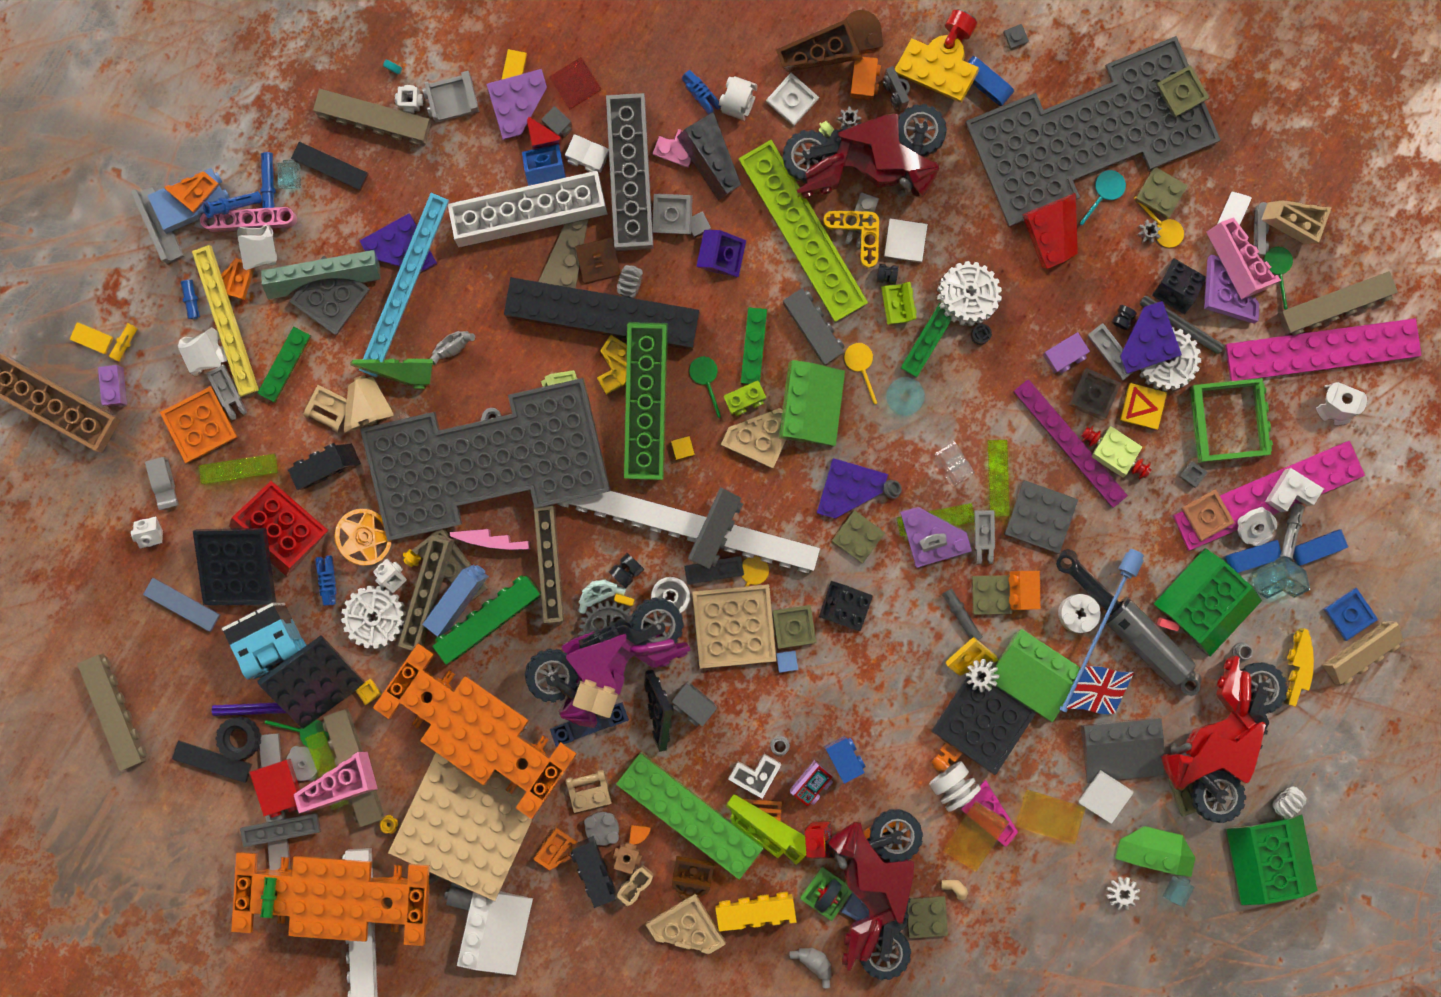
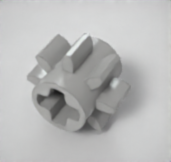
(849, 113)
(1154, 230)

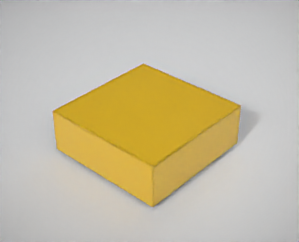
(609, 382)
(682, 448)
(624, 600)
(368, 691)

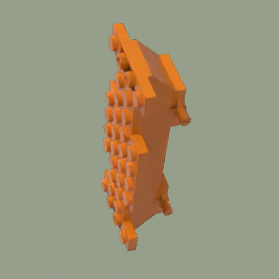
(475, 730)
(333, 897)

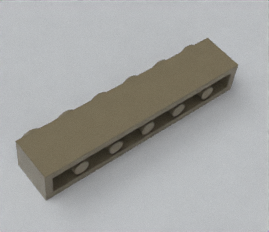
(372, 116)
(1338, 302)
(549, 564)
(426, 591)
(112, 711)
(345, 744)

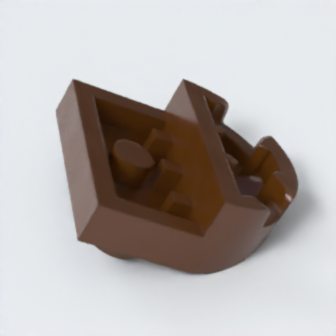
(866, 29)
(692, 877)

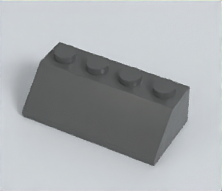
(715, 528)

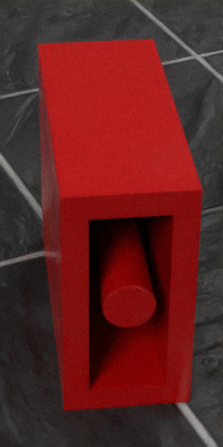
(276, 787)

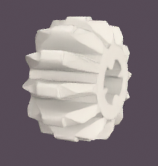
(988, 680)
(1289, 802)
(1126, 886)

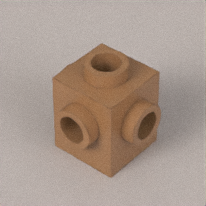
(623, 864)

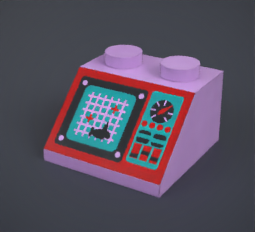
(811, 783)

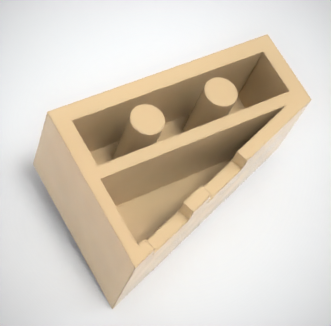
(1297, 220)

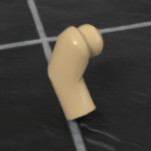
(955, 885)

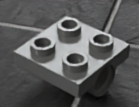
(895, 86)

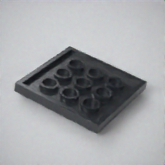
(234, 566)
(311, 682)
(983, 724)

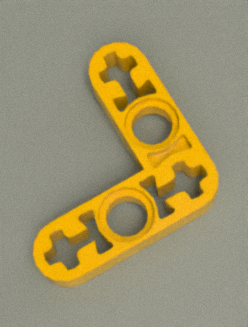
(865, 230)

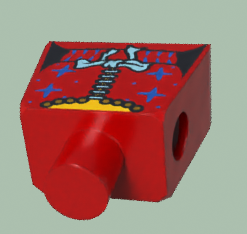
(817, 840)

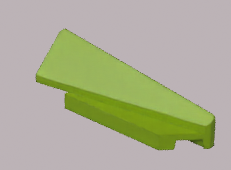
(767, 830)

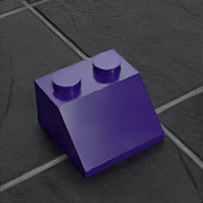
(721, 253)

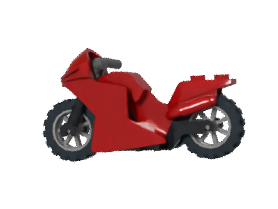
(1229, 747)

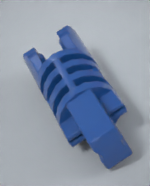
(700, 92)
(326, 580)

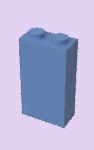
(174, 214)
(455, 600)

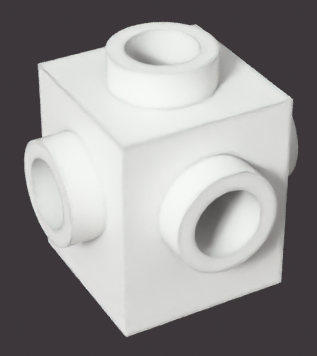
(406, 93)
(147, 532)
(389, 575)

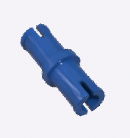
(190, 299)

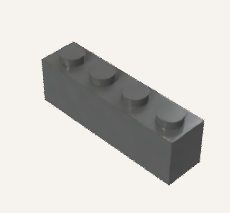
(813, 326)

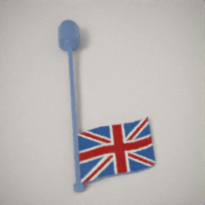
(1096, 686)

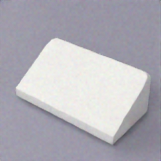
(1235, 207)

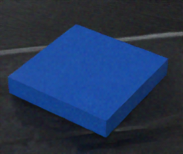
(1350, 614)

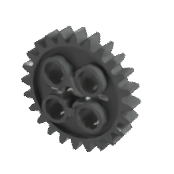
(602, 612)

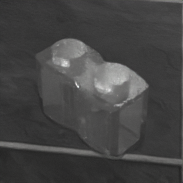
(954, 464)

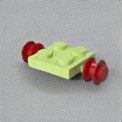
(1116, 452)

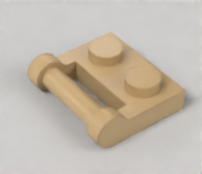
(329, 401)
(590, 797)

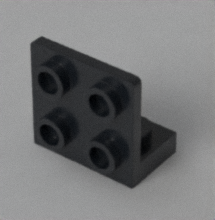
(1179, 286)
(845, 605)

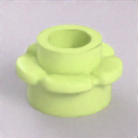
(826, 129)

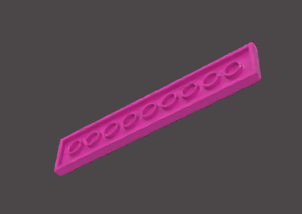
(1323, 350)
(1327, 469)

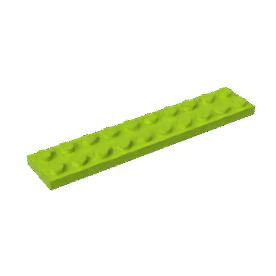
(803, 231)

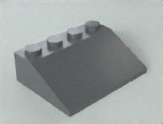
(1124, 748)

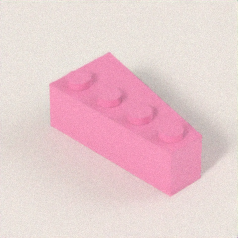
(1241, 259)
(342, 783)

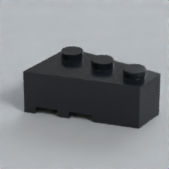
(323, 465)
(593, 872)

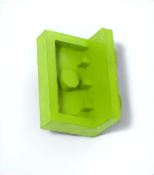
(899, 303)
(744, 398)

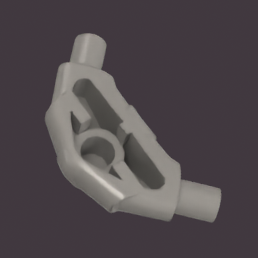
(451, 345)
(816, 962)

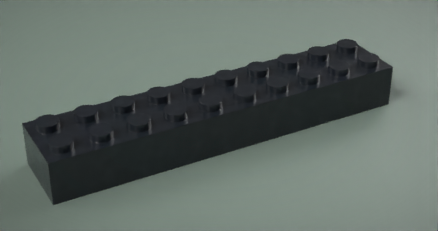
(596, 311)

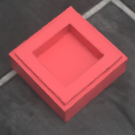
(1167, 624)

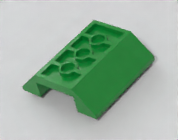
(1208, 601)
(1272, 861)

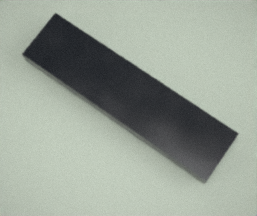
(329, 166)
(211, 761)

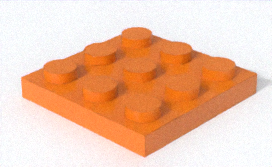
(198, 424)

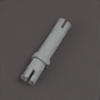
(1294, 524)

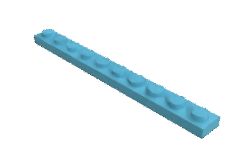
(406, 279)

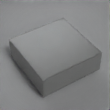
(699, 224)

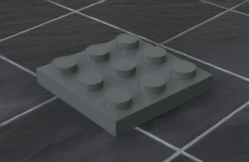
(330, 300)
(1041, 516)

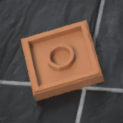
(1207, 515)

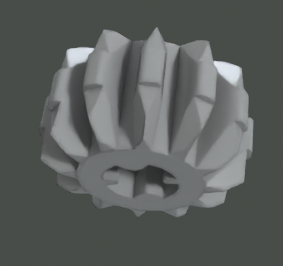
(629, 281)

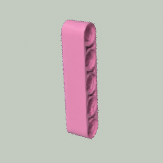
(257, 222)

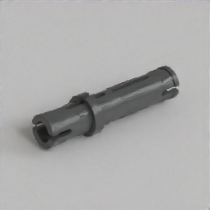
(961, 614)

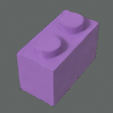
(1066, 353)
(112, 386)

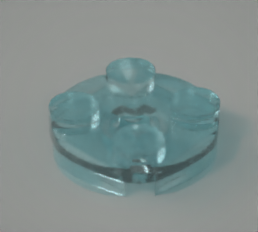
(897, 388)

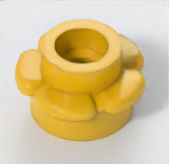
(411, 558)
(388, 829)

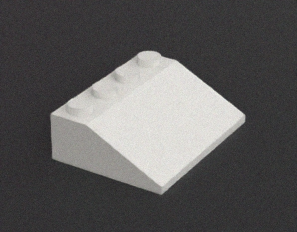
(495, 933)

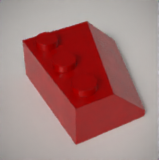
(1054, 231)

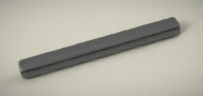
(1182, 324)

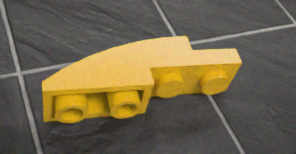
(1303, 660)

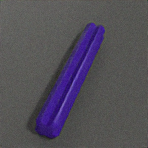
(245, 709)

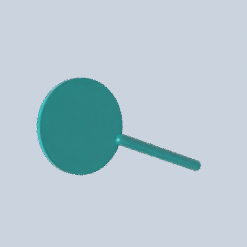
(1109, 186)

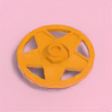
(361, 537)

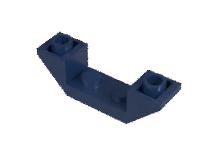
(569, 731)

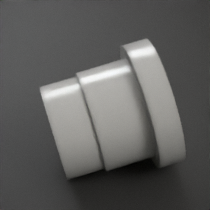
(1237, 648)
(776, 739)

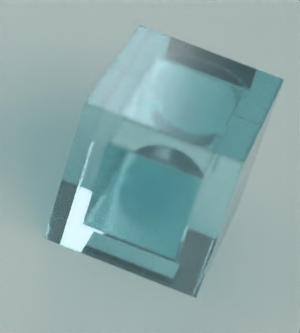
(289, 175)
(1179, 890)

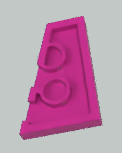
(988, 799)

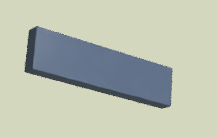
(181, 604)

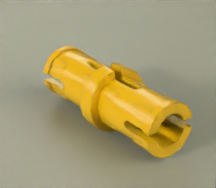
(118, 352)

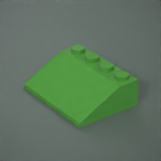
(811, 403)
(1035, 675)

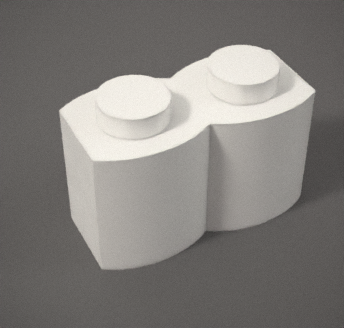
(587, 154)

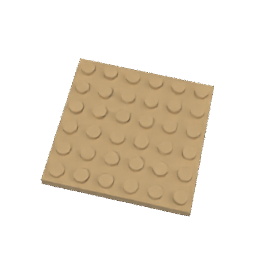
(463, 828)

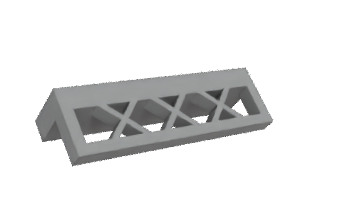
(165, 244)

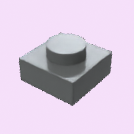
(1016, 36)
(1193, 474)

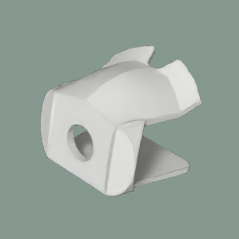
(256, 246)
(202, 351)
(1337, 409)

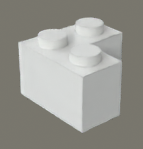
(1290, 487)
(756, 780)

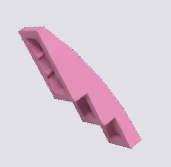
(484, 538)

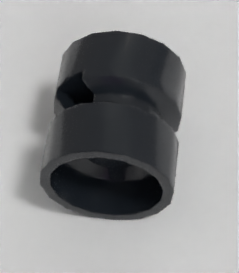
(623, 577)

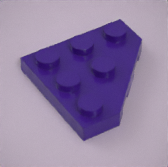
(393, 242)
(1150, 340)
(849, 487)

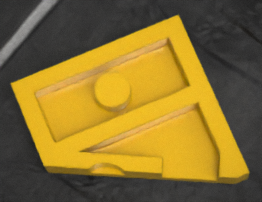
(615, 354)
(970, 652)

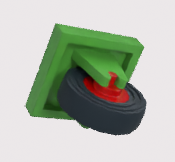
(826, 893)

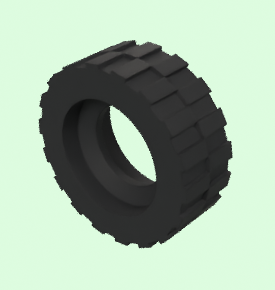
(223, 738)

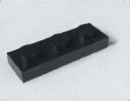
(724, 569)

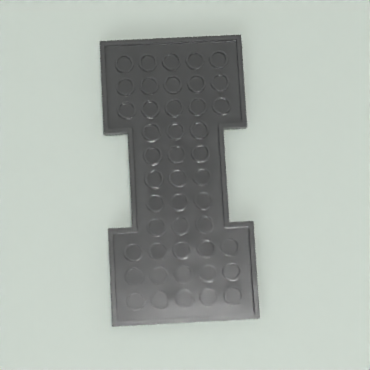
(1040, 152)
(540, 447)

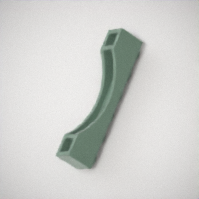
(357, 266)

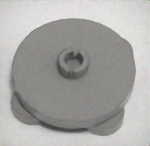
(302, 763)
(603, 828)

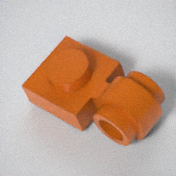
(941, 763)

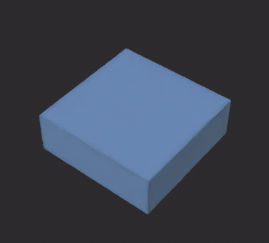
(787, 661)

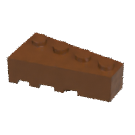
(822, 48)

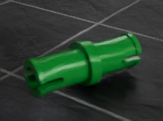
(268, 897)

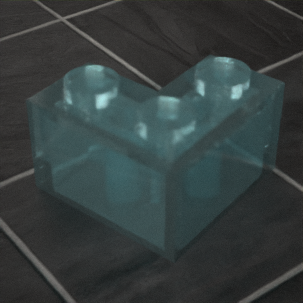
(1279, 577)

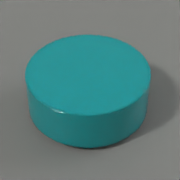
(392, 66)

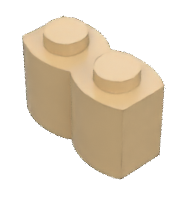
(595, 699)
(631, 889)

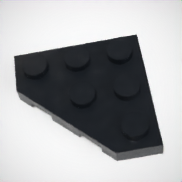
(659, 710)

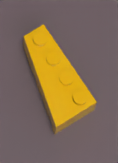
(755, 912)

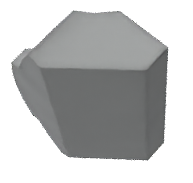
(933, 542)

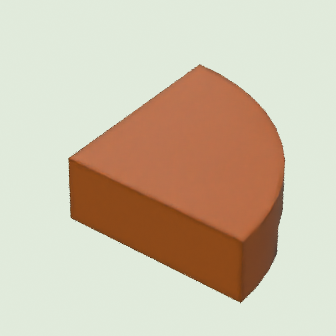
(638, 834)

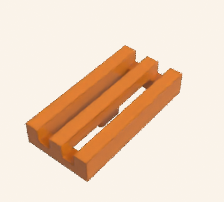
(768, 810)

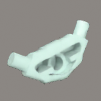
(597, 592)

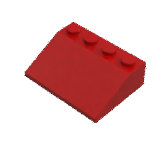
(289, 527)

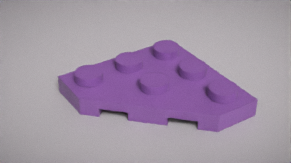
(516, 100)
(1222, 294)
(922, 524)

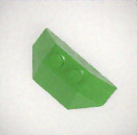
(1157, 851)

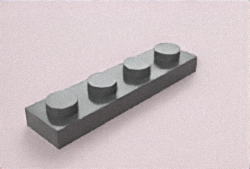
(280, 829)

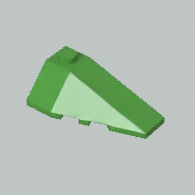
(409, 372)

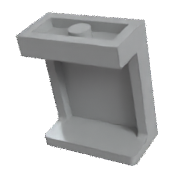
(451, 97)

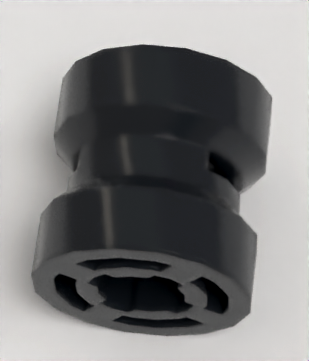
(887, 274)
(1124, 317)
(978, 335)

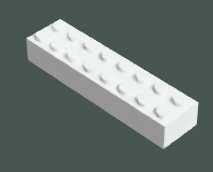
(527, 209)

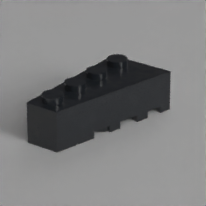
(710, 155)

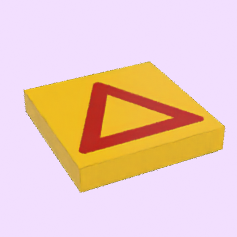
(1143, 406)

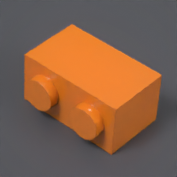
(864, 78)
(1024, 590)

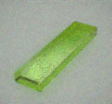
(238, 469)
(998, 477)
(953, 515)
(322, 758)

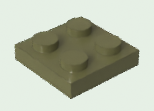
(1182, 91)
(1161, 192)
(858, 536)
(991, 594)
(794, 626)
(927, 917)

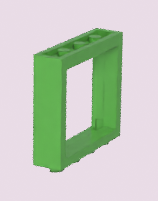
(1261, 409)

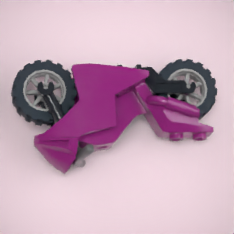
(604, 655)

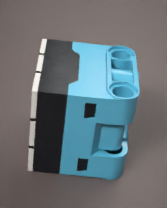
(263, 639)

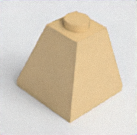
(365, 405)

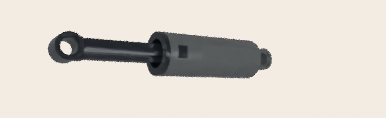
(1137, 630)

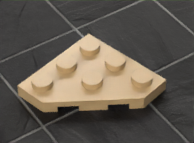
(757, 438)
(687, 927)

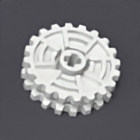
(978, 284)
(1179, 370)
(378, 631)

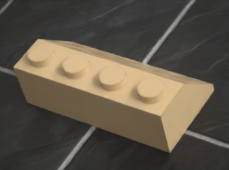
(1363, 652)

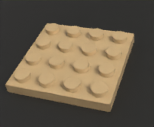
(734, 626)

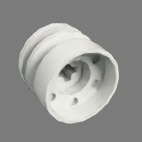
(956, 788)

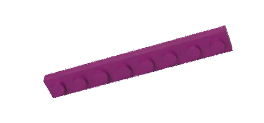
(1070, 443)

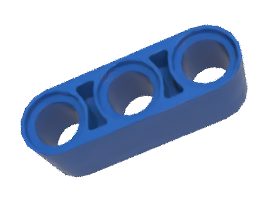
(991, 83)
(1319, 547)
(1254, 556)

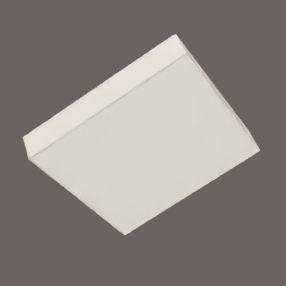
(792, 99)
(905, 240)
(1106, 796)

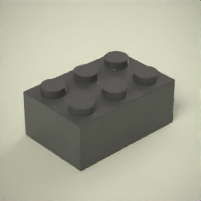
(694, 704)

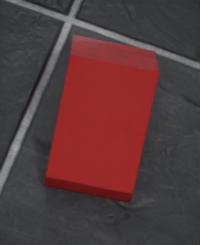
(541, 135)

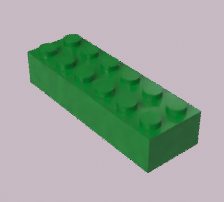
(487, 620)

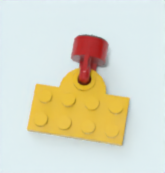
(942, 62)

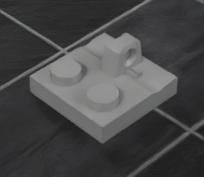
(672, 213)

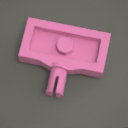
(672, 151)

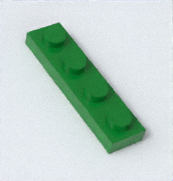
(926, 342)
(753, 345)
(284, 364)

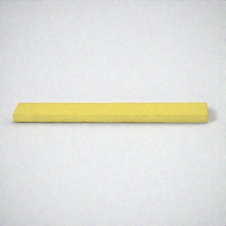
(225, 320)

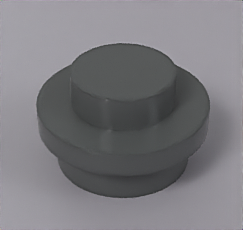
(892, 488)

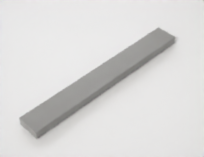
(270, 754)

